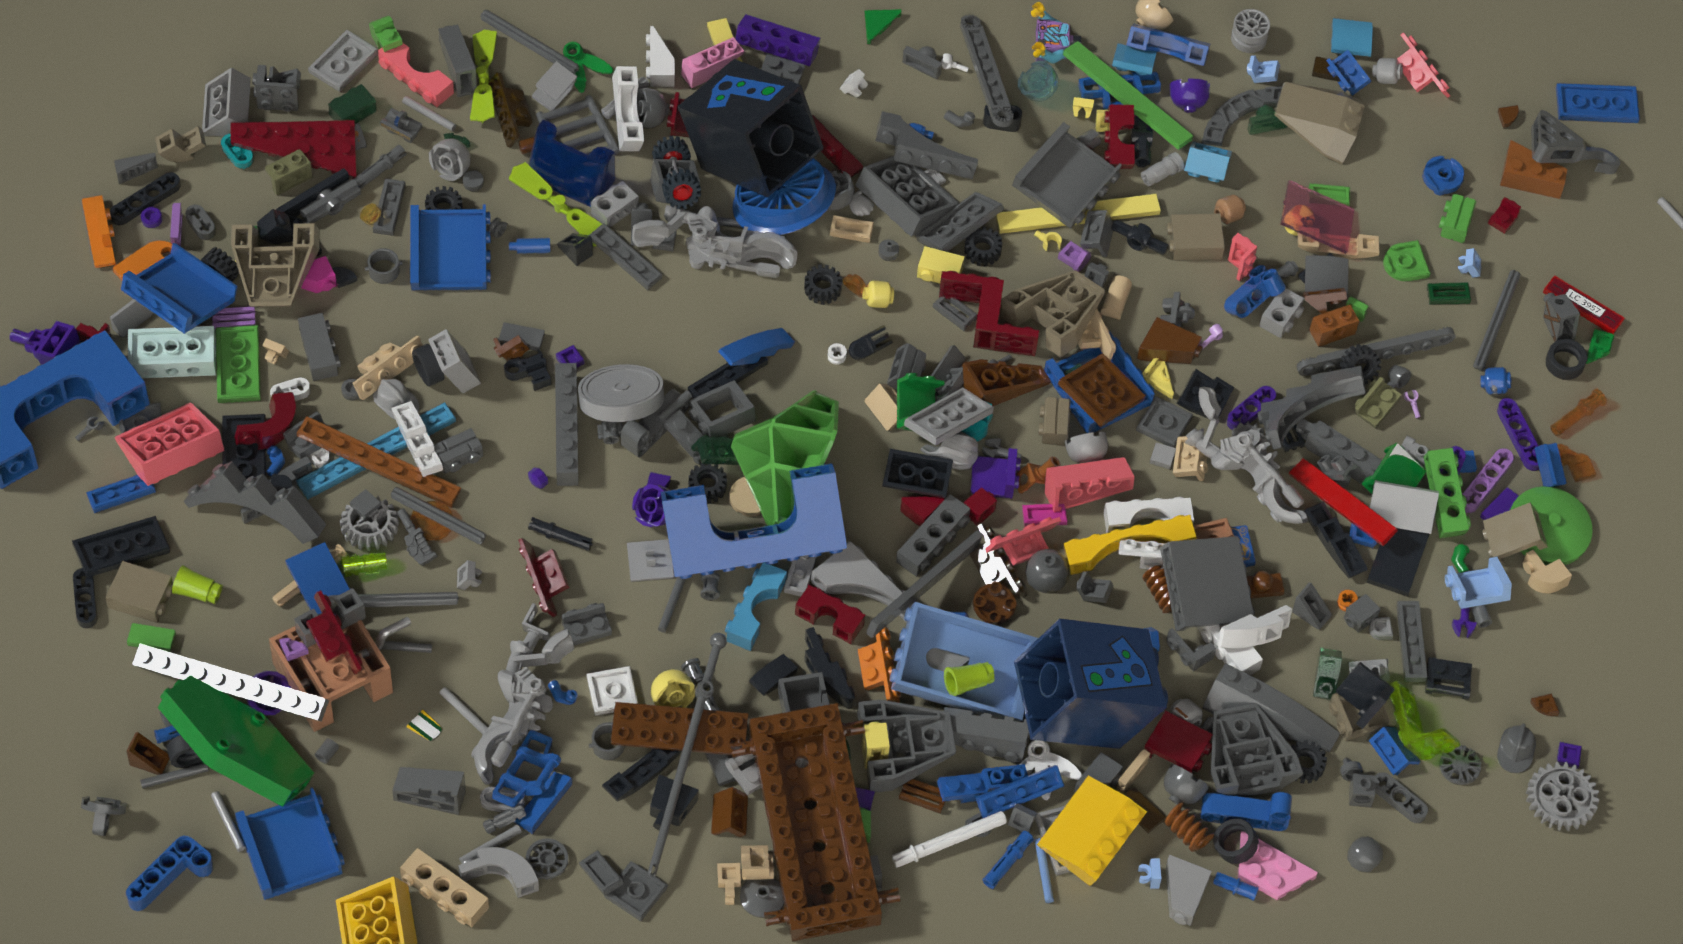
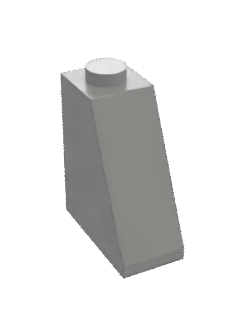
(1185, 888)

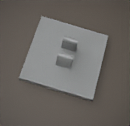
(650, 560)

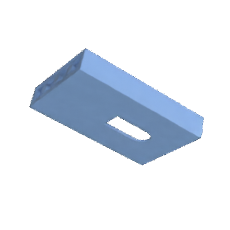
(961, 635)

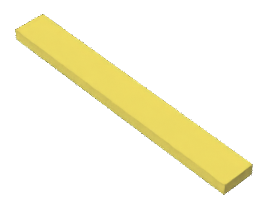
(1039, 218)

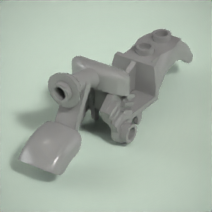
(713, 247)
(1240, 453)
(525, 697)

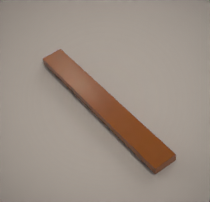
(378, 461)

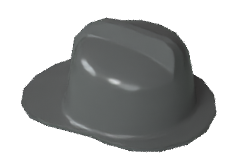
(1516, 749)

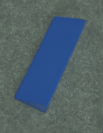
(543, 804)

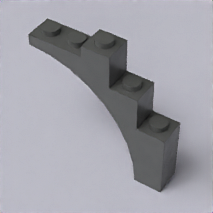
(1301, 401)
(258, 493)

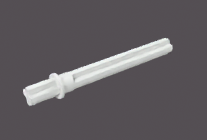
(948, 839)

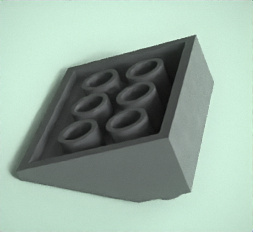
(904, 194)

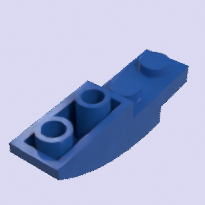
(972, 785)

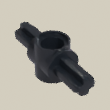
(1139, 237)

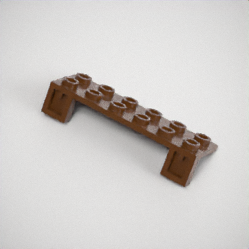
(668, 727)

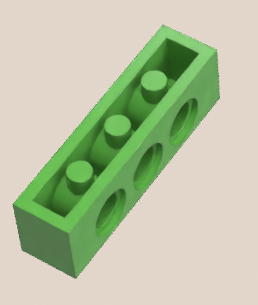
(1446, 524)

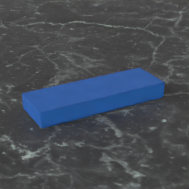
(118, 493)

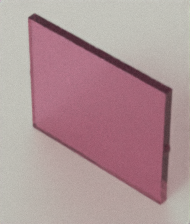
(1317, 216)

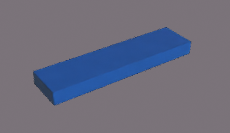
(1020, 791)

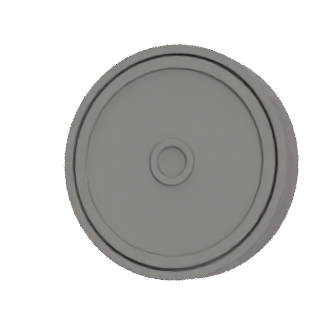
(621, 393)

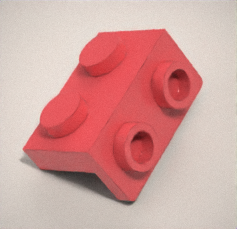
(1242, 255)

